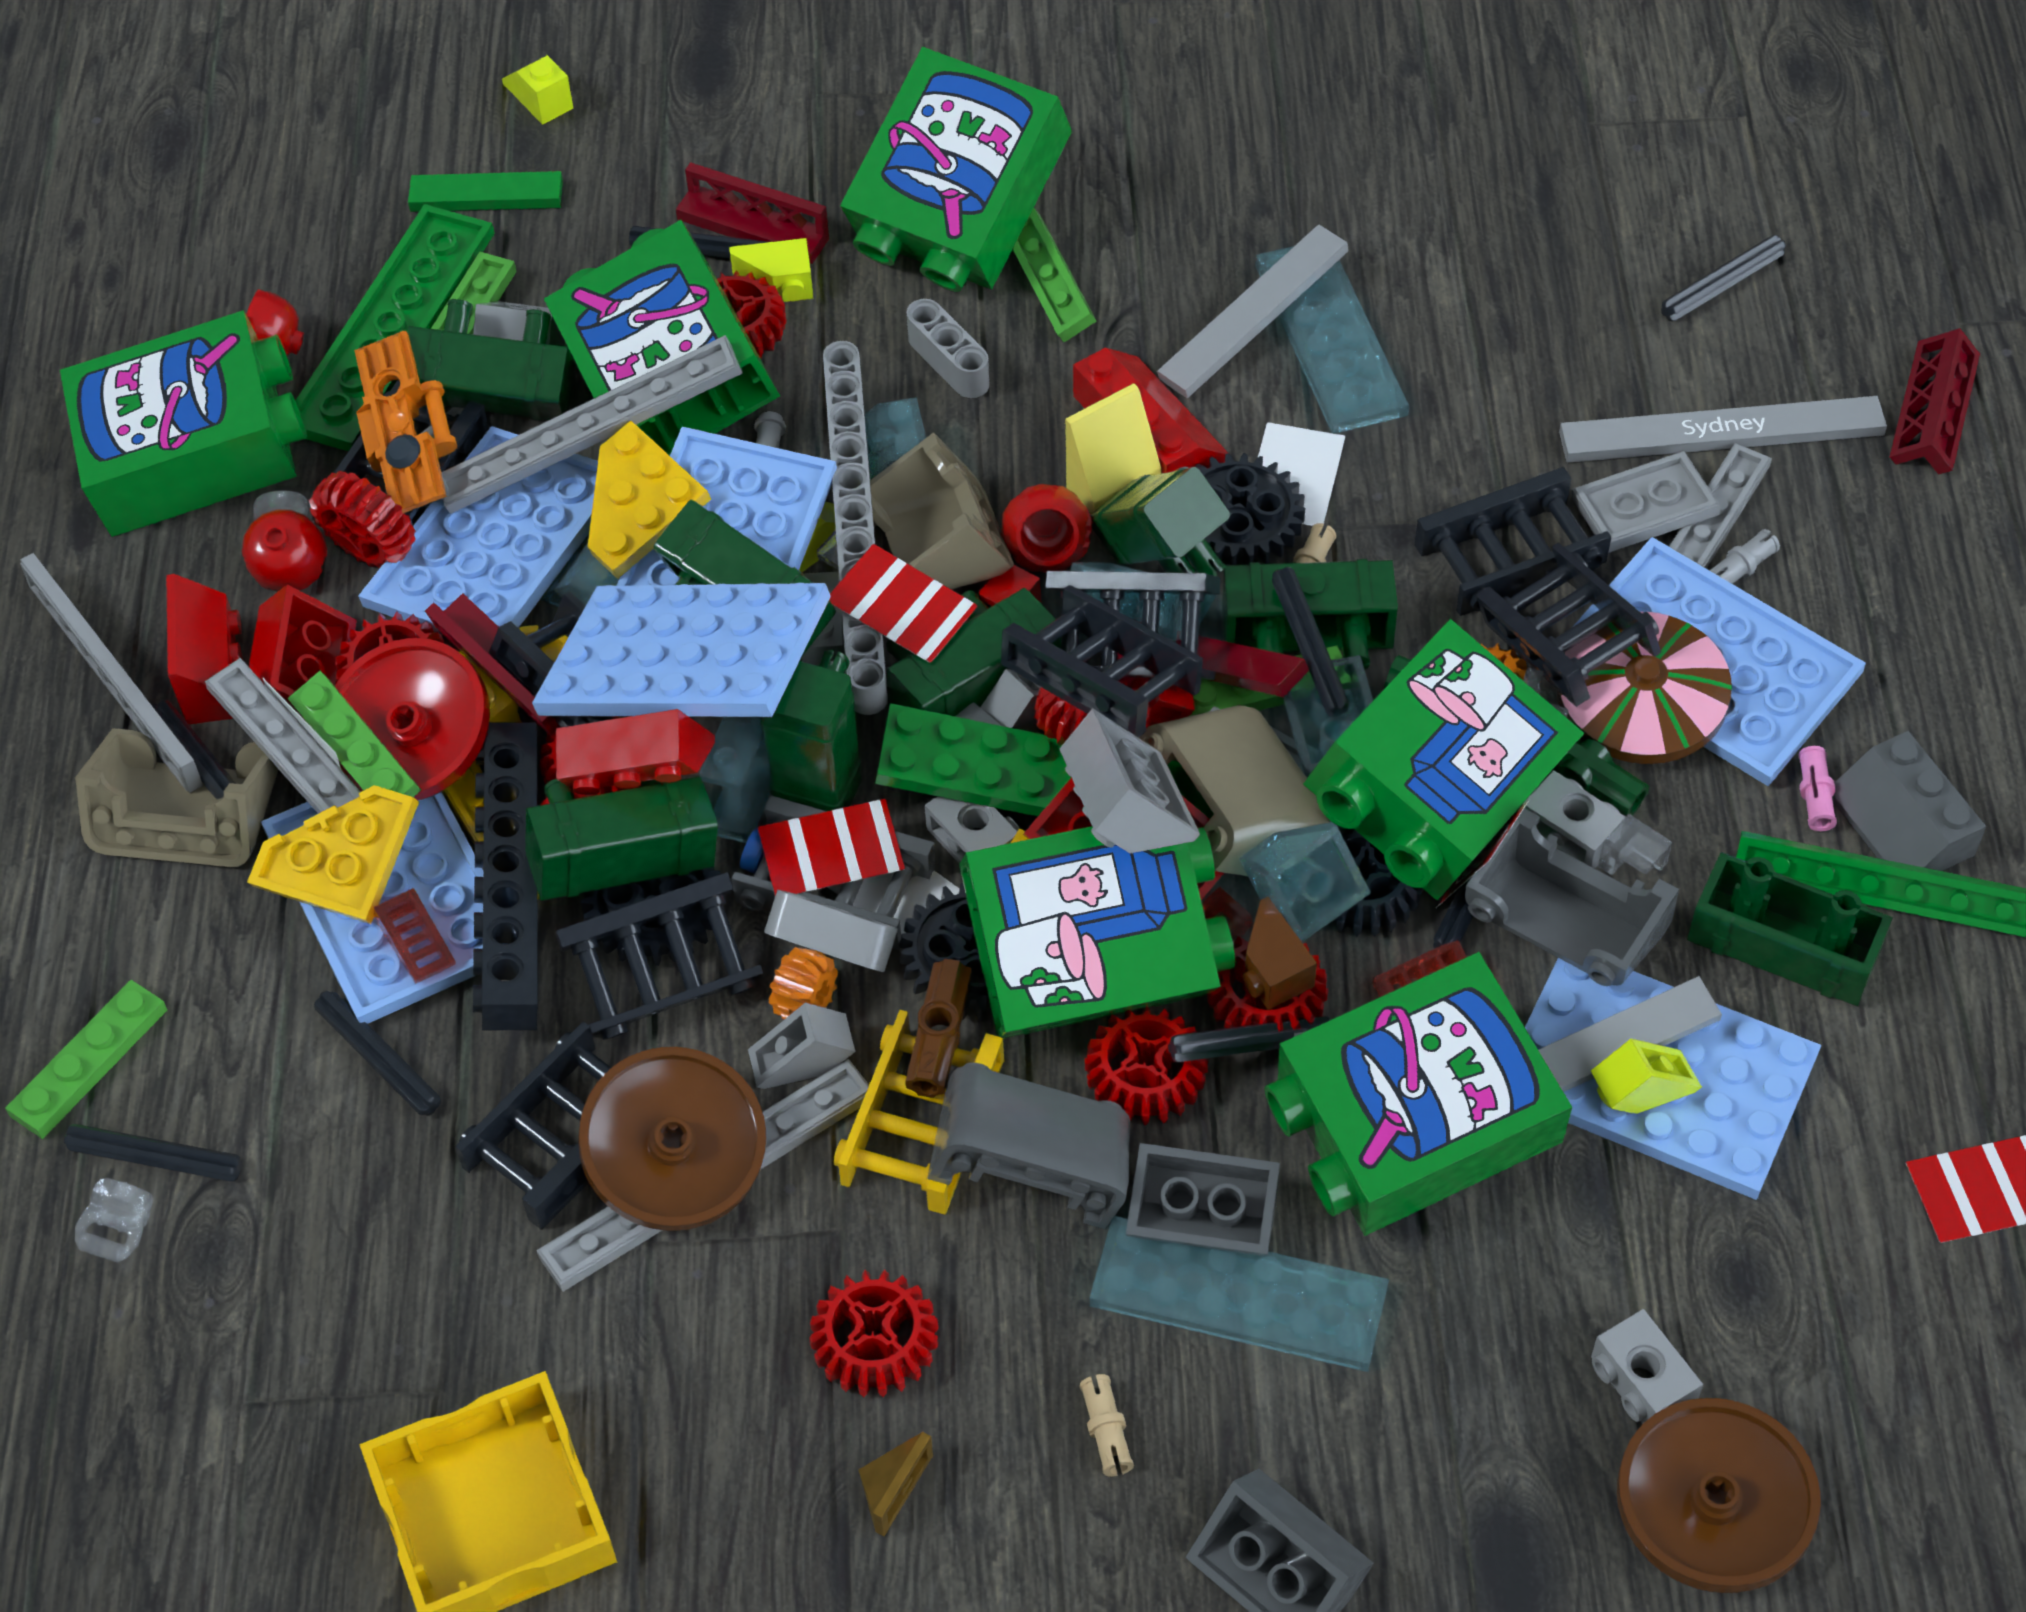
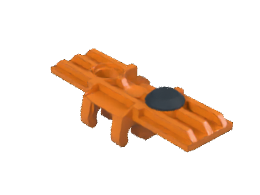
(387, 425)

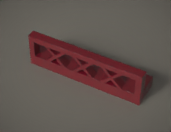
(751, 219)
(1947, 400)
(473, 635)

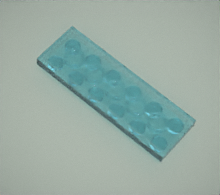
(1339, 351)
(1243, 1296)

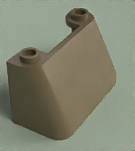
(939, 516)
(1241, 776)
(142, 810)

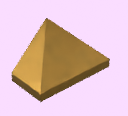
(892, 1478)

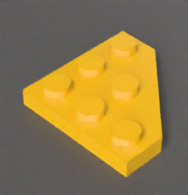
(635, 498)
(339, 855)

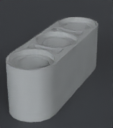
(948, 348)
(831, 930)

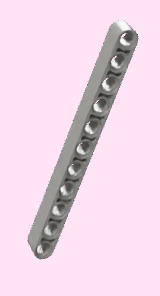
(853, 515)

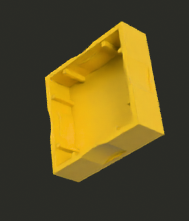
(488, 1502)

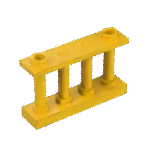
(852, 1152)

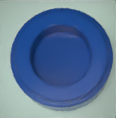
(752, 853)

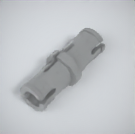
(1743, 560)

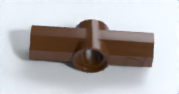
(935, 1049)

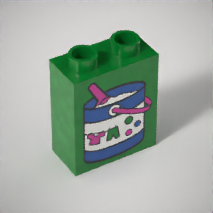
(955, 171)
(650, 311)
(181, 422)
(1417, 1095)

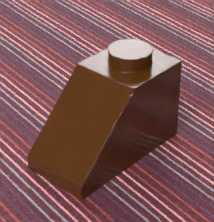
(1276, 959)

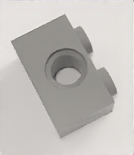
(1564, 799)
(951, 825)
(1641, 1344)

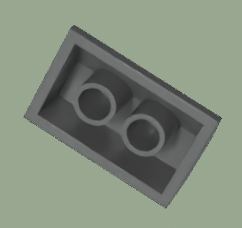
(1908, 807)
(1203, 1199)
(1276, 1551)

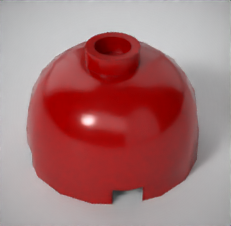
(275, 315)
(284, 550)

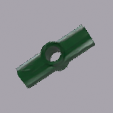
(1594, 770)

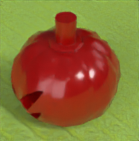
(1046, 528)

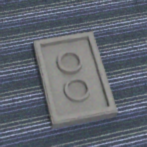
(1646, 501)

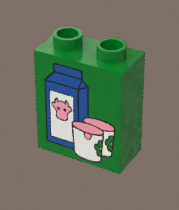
(1441, 760)
(1091, 929)

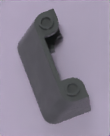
(1569, 905)
(1034, 1139)

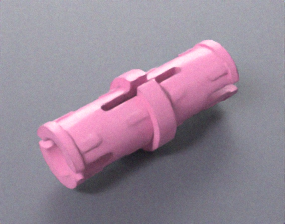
(1817, 788)

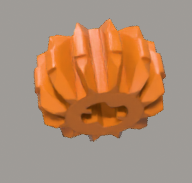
(802, 978)

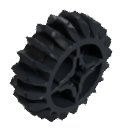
(1389, 897)

